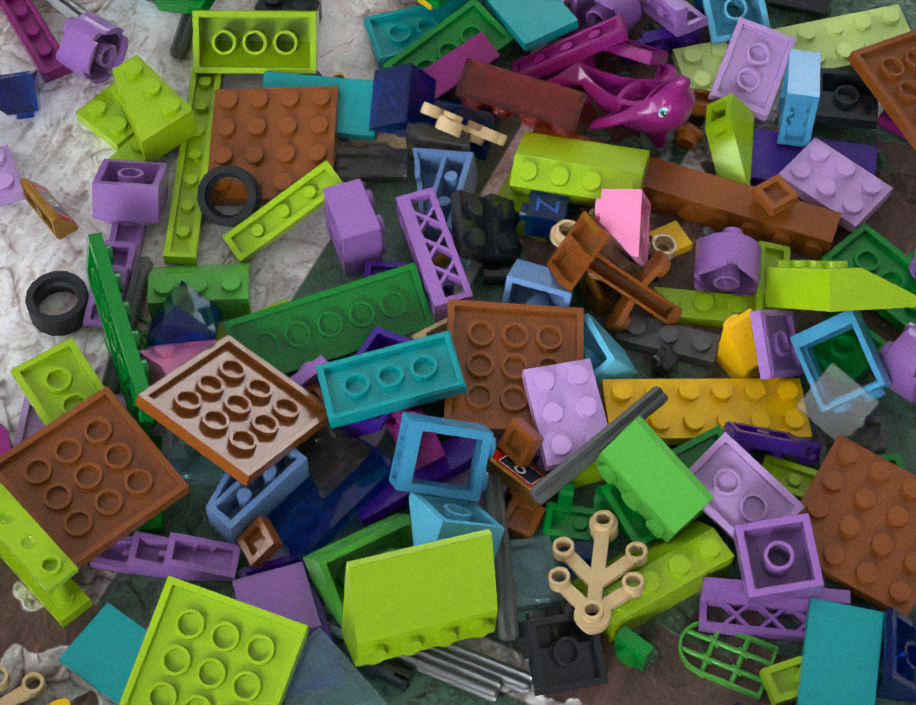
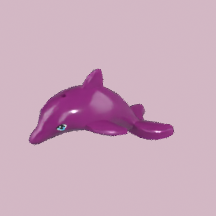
(639, 104)

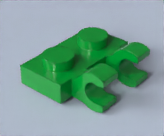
(569, 520)

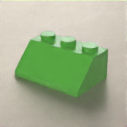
(222, 284)
(653, 480)
(328, 564)

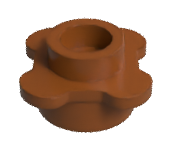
(687, 136)

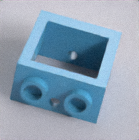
(799, 98)
(831, 328)
(407, 451)

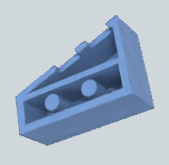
(446, 173)
(237, 506)

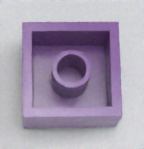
(130, 191)
(353, 225)
(778, 559)

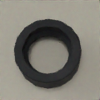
(205, 191)
(49, 284)

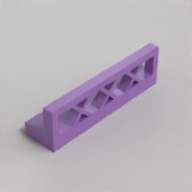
(674, 15)
(423, 259)
(730, 595)

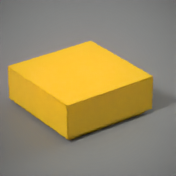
(674, 229)

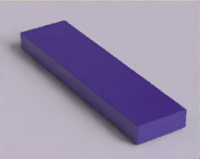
(457, 460)

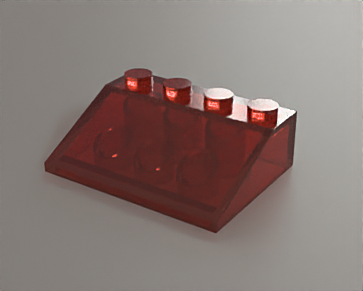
(524, 98)

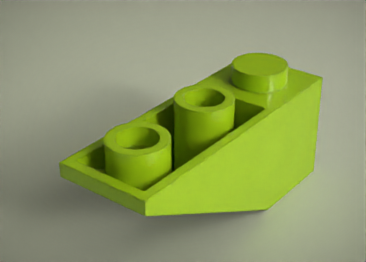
(730, 138)

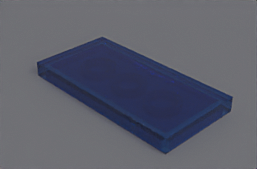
(310, 521)

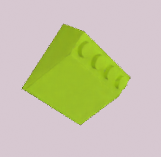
(831, 287)
(419, 598)

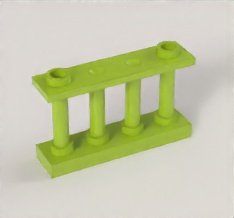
(39, 562)

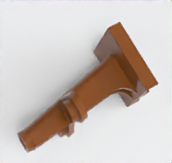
(582, 253)

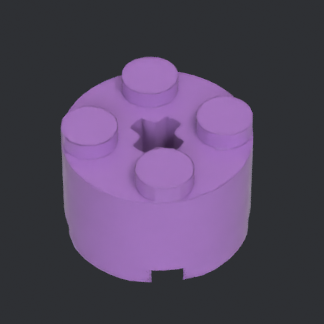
(596, 11)
(92, 47)
(727, 263)
(900, 362)

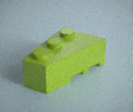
(153, 109)

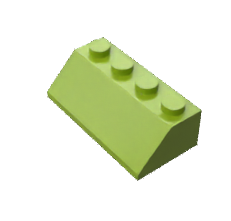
(255, 41)
(575, 167)
(670, 575)

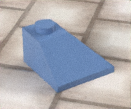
(534, 286)

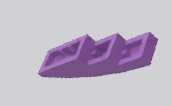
(127, 244)
(176, 556)

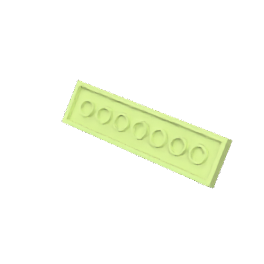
(830, 36)

